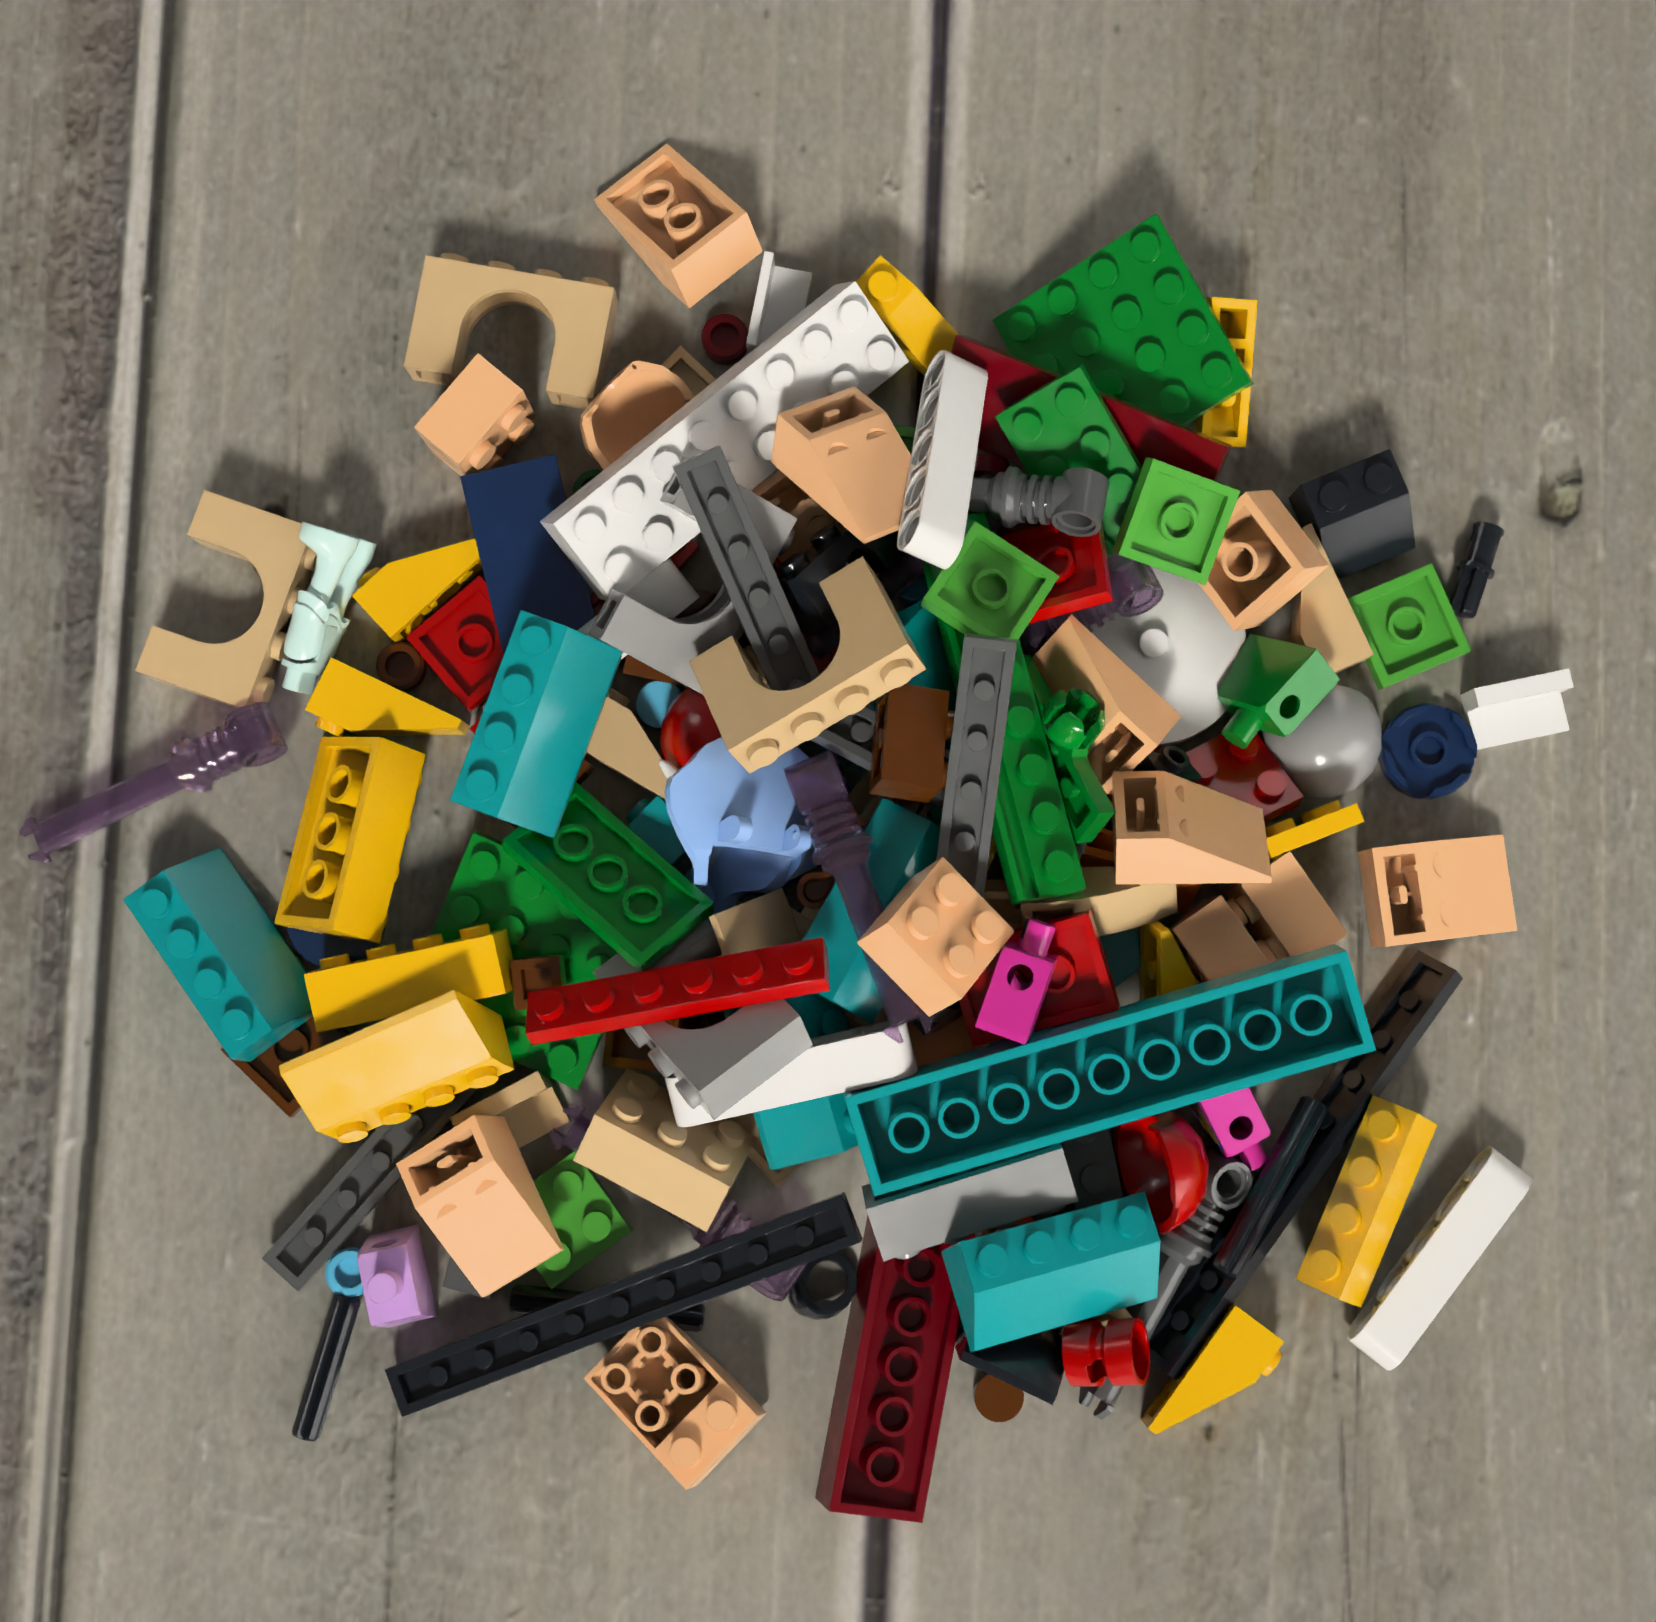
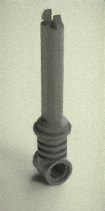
(1070, 501)
(1183, 1247)

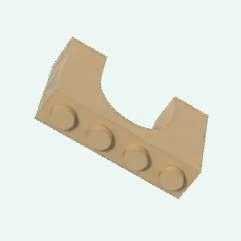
(459, 293)
(869, 662)
(241, 668)

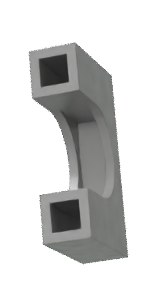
(672, 642)
(724, 1060)

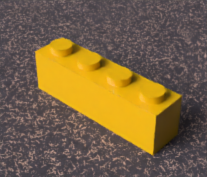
(395, 981)
(1366, 1201)

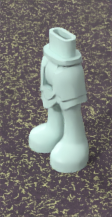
(319, 612)

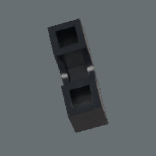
(828, 554)

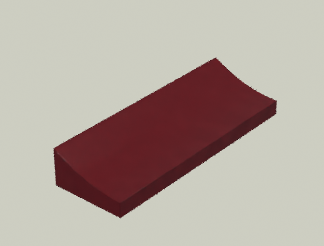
(1145, 431)
(890, 1386)

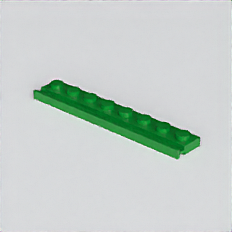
(1029, 811)

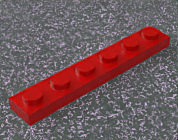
(678, 991)

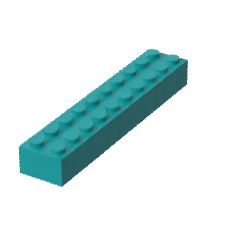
(1111, 1069)

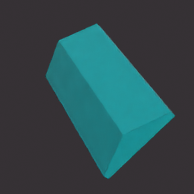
(899, 850)

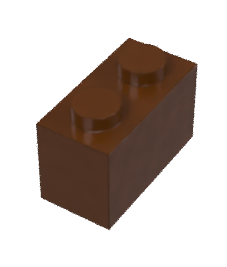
(910, 743)

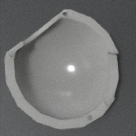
(1331, 746)

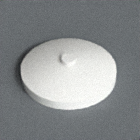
(1179, 651)

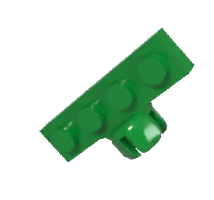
(1069, 736)

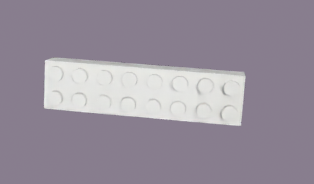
(617, 524)

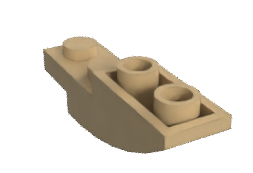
(1112, 904)

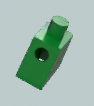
(1272, 688)

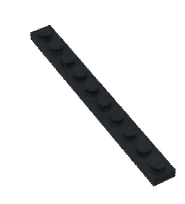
(1346, 1093)
(624, 1304)

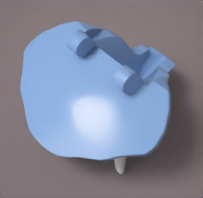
(737, 824)

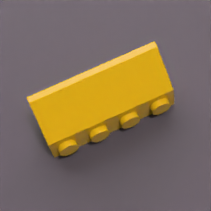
(351, 838)
(399, 1066)

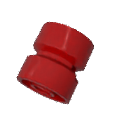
(1103, 1352)

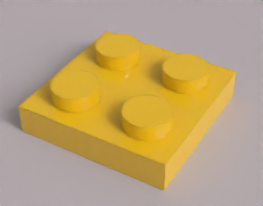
(1316, 825)

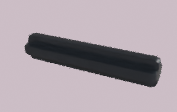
(326, 1367)

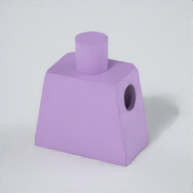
(396, 1277)

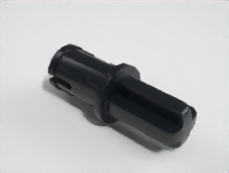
(1475, 569)

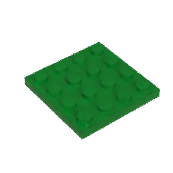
(1134, 326)
(502, 893)

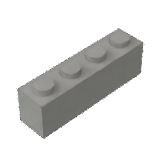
(969, 1202)

